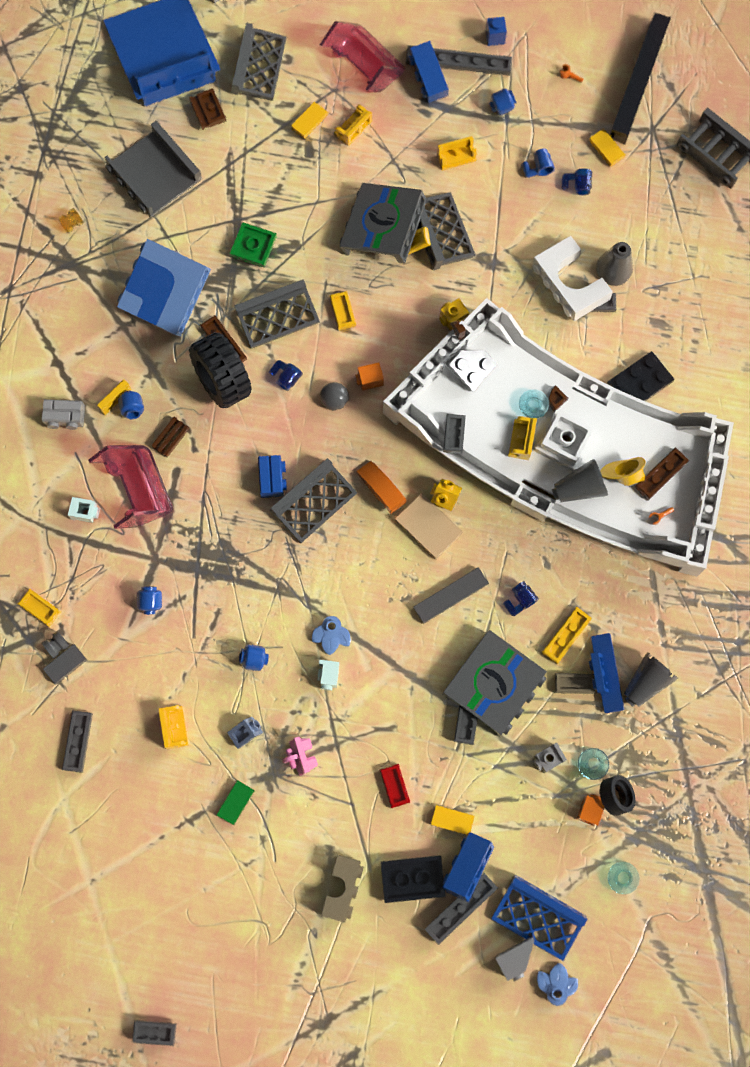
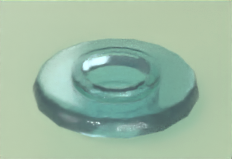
(535, 395)
(584, 768)
(633, 875)

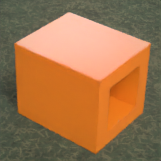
(370, 376)
(591, 810)

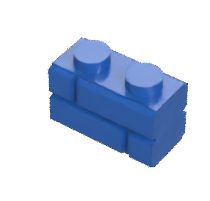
(271, 476)

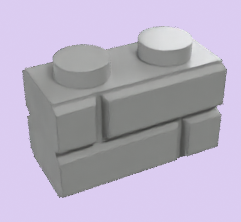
(63, 413)

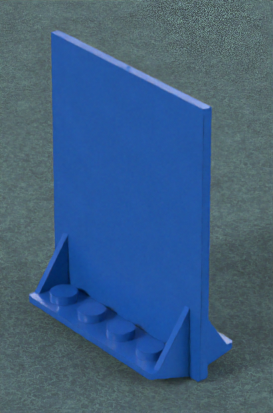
(162, 50)

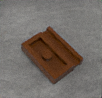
(207, 109)

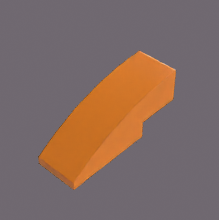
(381, 487)

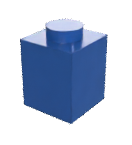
(496, 31)

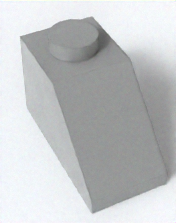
(515, 959)

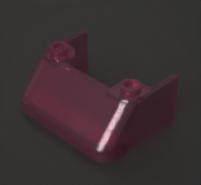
(365, 53)
(141, 481)

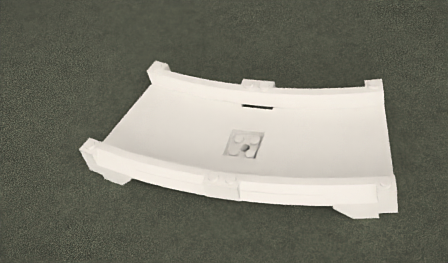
(601, 427)

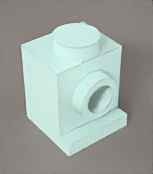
(79, 505)
(328, 675)

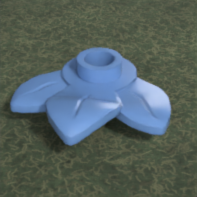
(331, 637)
(557, 981)

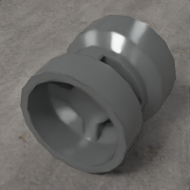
(55, 644)

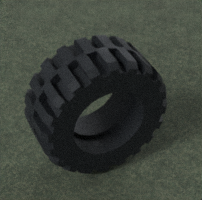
(220, 370)

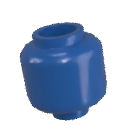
(502, 101)
(131, 405)
(149, 600)
(253, 657)

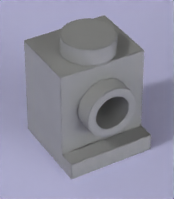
(557, 754)

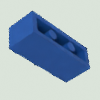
(428, 72)
(468, 866)

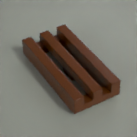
(164, 433)

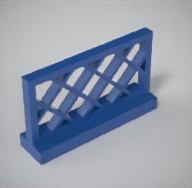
(551, 904)

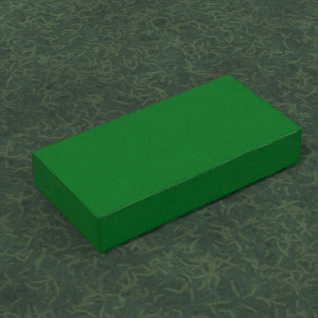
(235, 802)

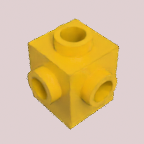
(453, 311)
(445, 494)

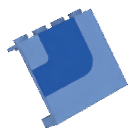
(163, 287)

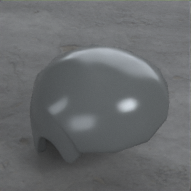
(334, 396)

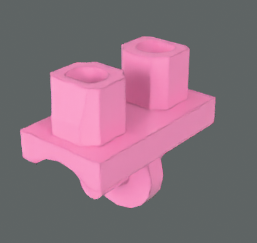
(297, 757)

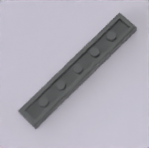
(471, 61)

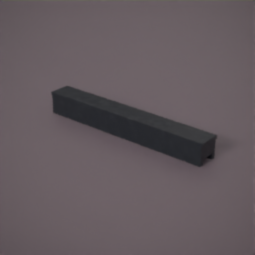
(639, 78)

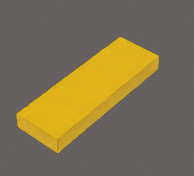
(566, 635)

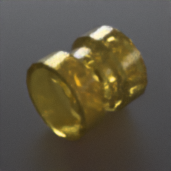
(72, 219)

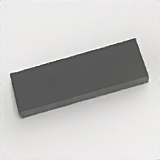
(77, 741)

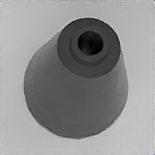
(616, 264)
(581, 484)
(648, 681)

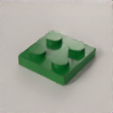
(253, 244)

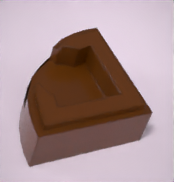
(458, 329)
(557, 398)

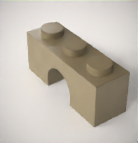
(339, 907)

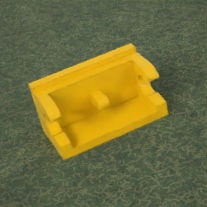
(354, 125)
(456, 153)
(522, 437)
(173, 727)

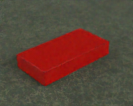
(395, 786)

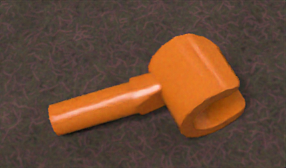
(566, 73)
(660, 515)

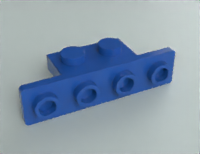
(606, 673)

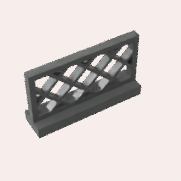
(243, 62)
(433, 251)
(267, 301)
(299, 492)

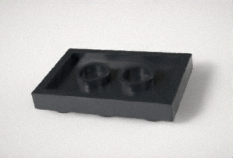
(643, 378)
(412, 879)

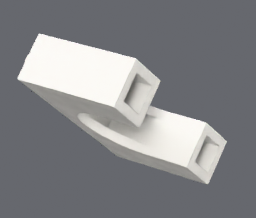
(575, 301)

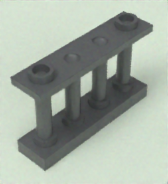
(724, 132)

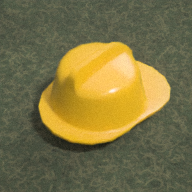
(625, 471)

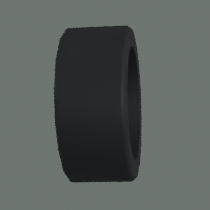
(609, 798)

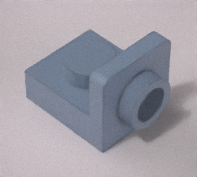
(245, 732)

